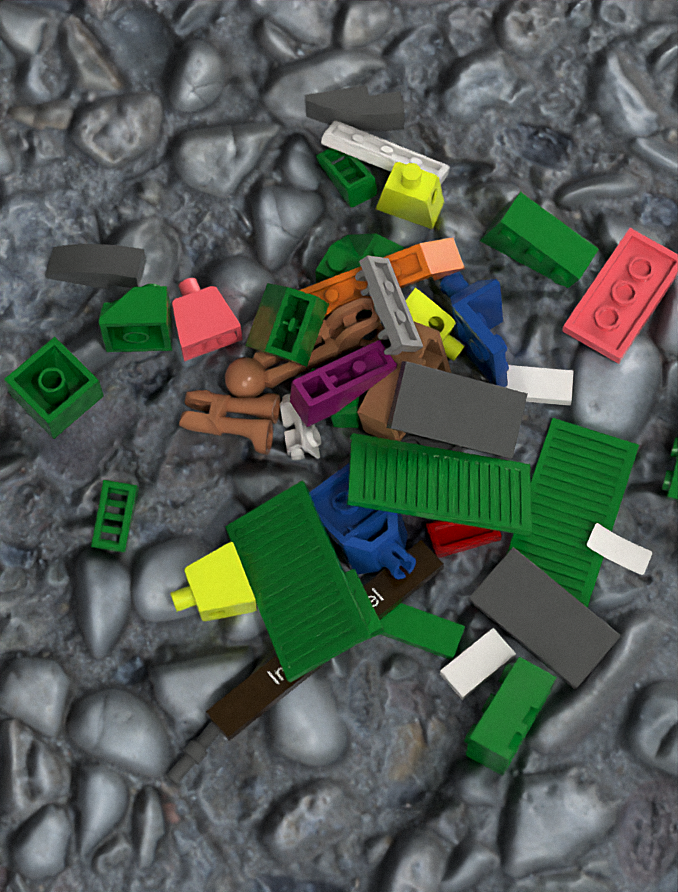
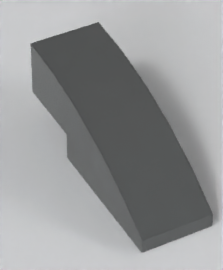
(357, 109)
(97, 265)

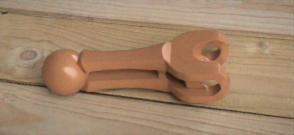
(339, 334)

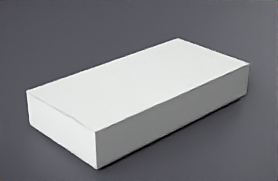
(542, 384)
(477, 663)

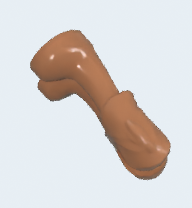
(257, 430)

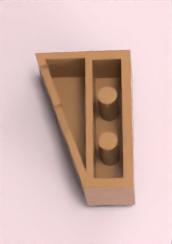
(378, 401)

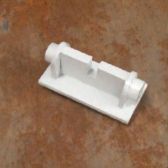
(302, 438)

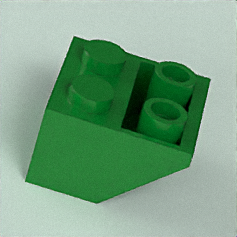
(287, 323)

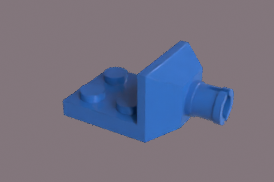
(477, 311)
(366, 535)

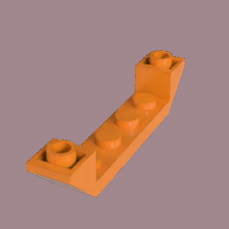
(410, 266)

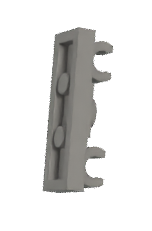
(389, 305)

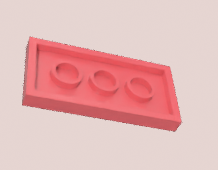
(623, 296)

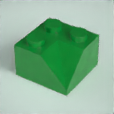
(349, 250)
(138, 321)
(54, 387)

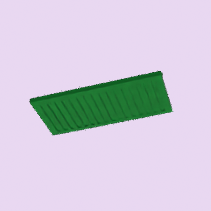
(439, 484)
(572, 489)
(297, 581)

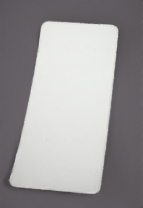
(619, 549)

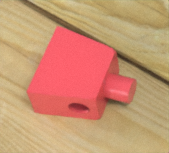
(203, 320)

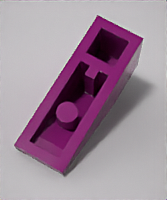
(339, 382)

